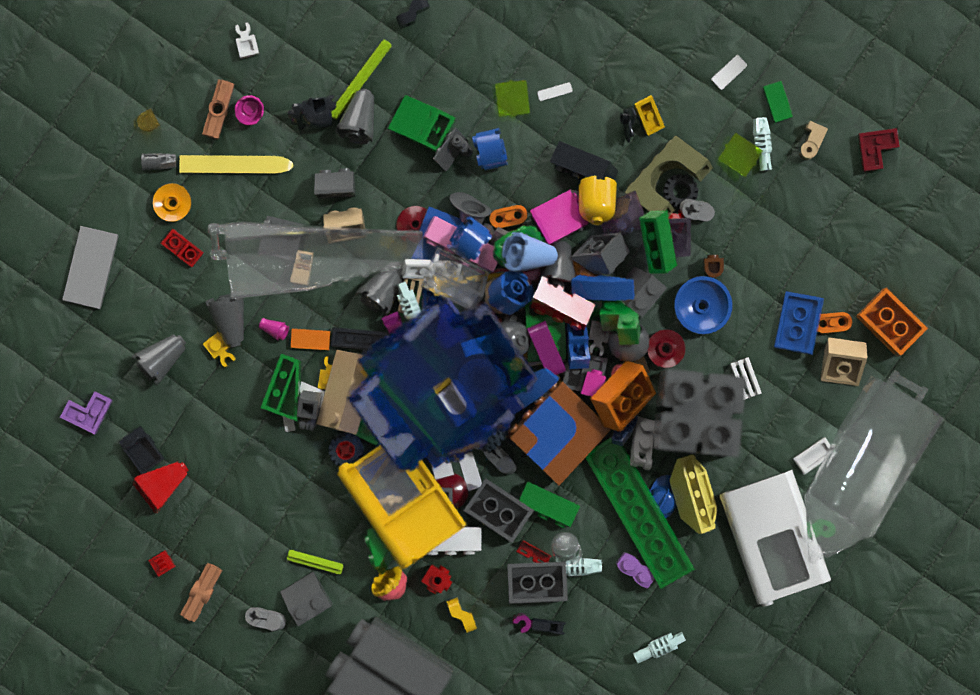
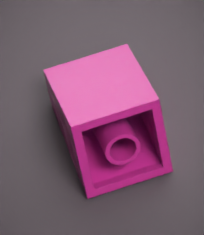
(558, 217)

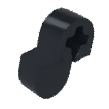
(408, 18)

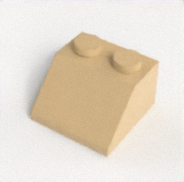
(349, 219)
(843, 361)

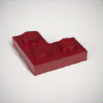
(871, 145)

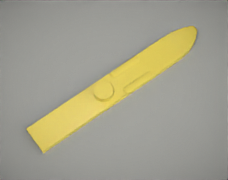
(234, 164)

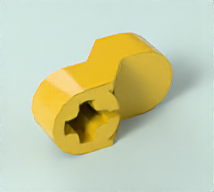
(457, 612)

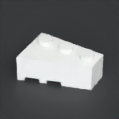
(466, 540)

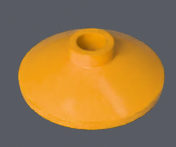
(165, 195)

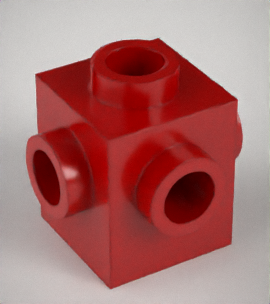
(429, 579)

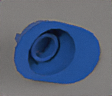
(663, 495)

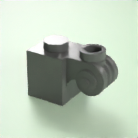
(308, 409)

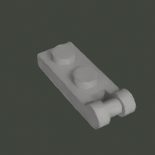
(642, 443)

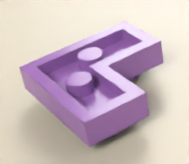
(89, 417)

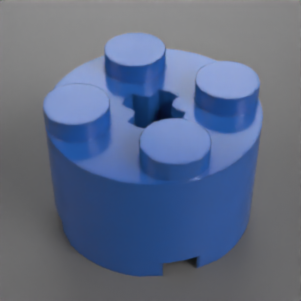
(491, 149)
(469, 239)
(510, 292)

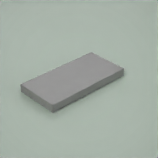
(90, 267)

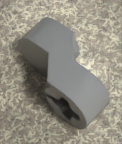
(697, 210)
(257, 617)

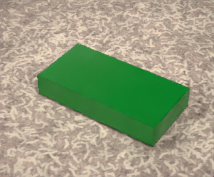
(777, 102)

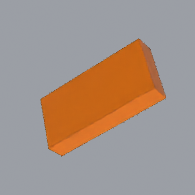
(310, 339)

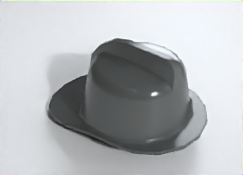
(469, 207)

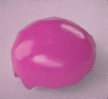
(249, 110)

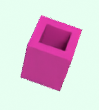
(592, 382)

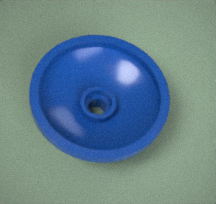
(716, 300)

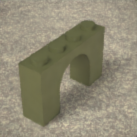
(674, 156)

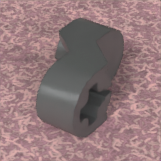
(505, 464)

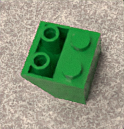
(380, 556)

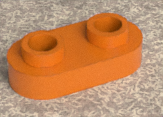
(508, 216)
(832, 324)

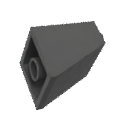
(646, 291)

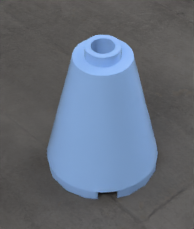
(527, 252)

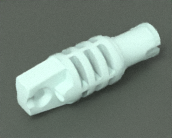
(763, 140)
(408, 301)
(584, 567)
(659, 647)

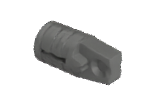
(158, 161)

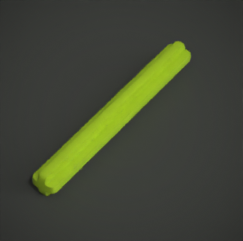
(361, 78)

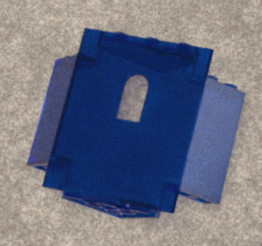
(405, 366)

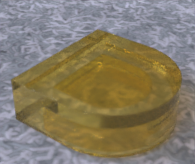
(147, 121)

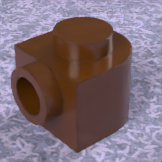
(713, 266)

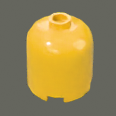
(597, 199)

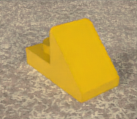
(649, 115)

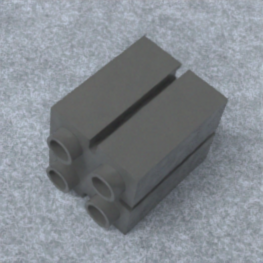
(699, 412)
(387, 665)

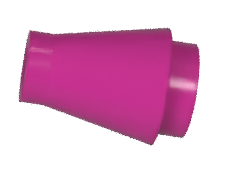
(274, 328)

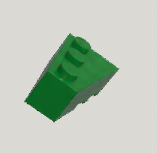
(284, 388)

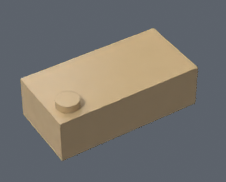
(343, 380)

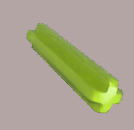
(315, 562)

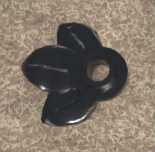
(627, 118)

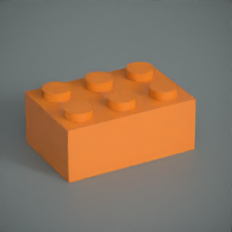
(891, 322)
(623, 396)

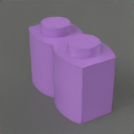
(630, 566)

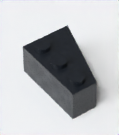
(581, 163)

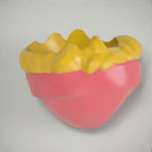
(390, 584)

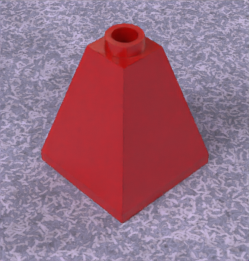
(160, 484)

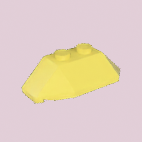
(693, 494)

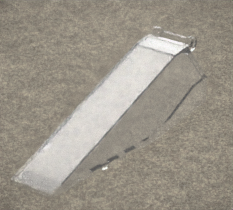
(304, 258)

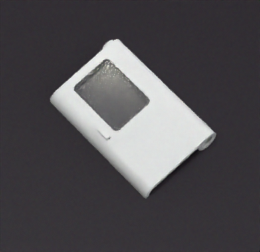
(769, 538)

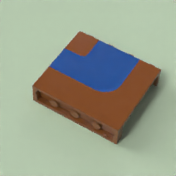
(558, 432)

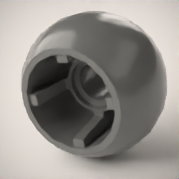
(629, 352)

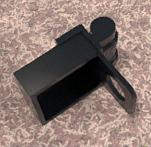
(141, 450)

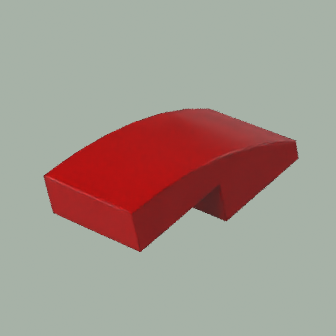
(182, 247)

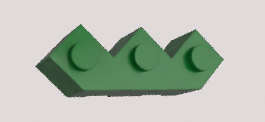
(618, 317)

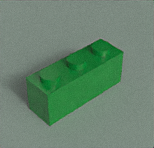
(658, 242)
(549, 505)

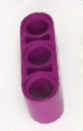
(546, 348)

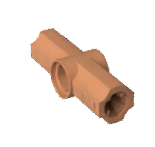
(221, 97)
(201, 592)

